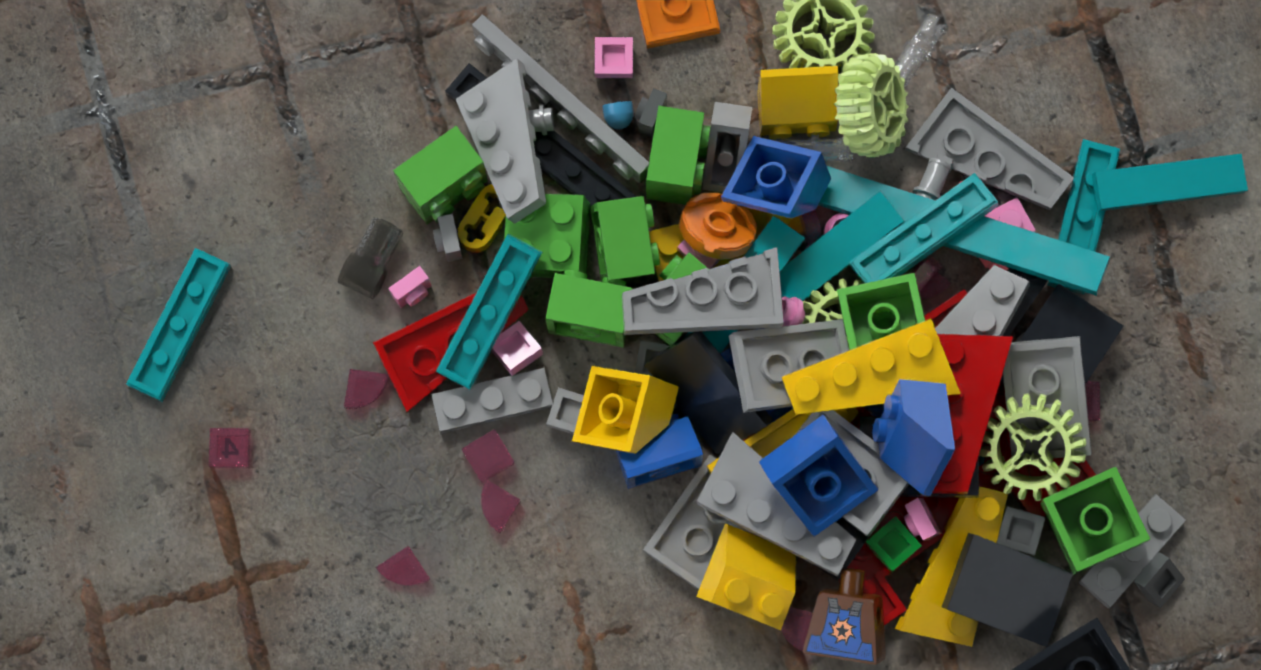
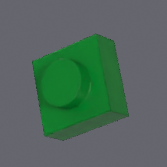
(893, 544)

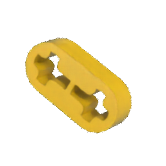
(473, 218)

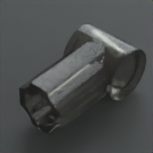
(366, 267)

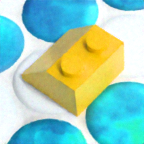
(797, 101)
(623, 409)
(750, 577)

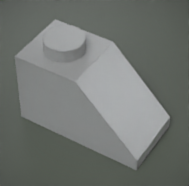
(726, 144)

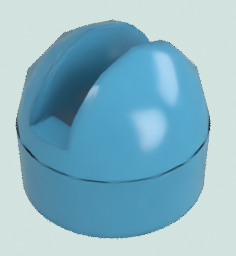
(618, 114)

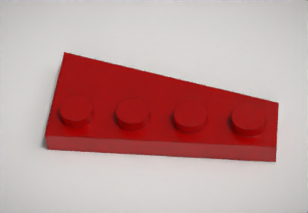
(417, 349)
(977, 369)

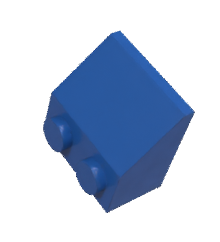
(778, 179)
(916, 433)
(667, 454)
(818, 475)

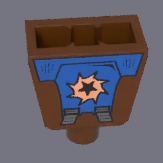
(847, 622)

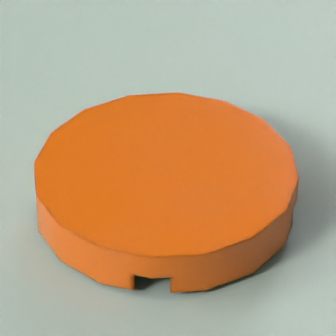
(717, 227)

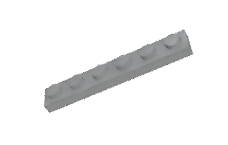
(571, 110)

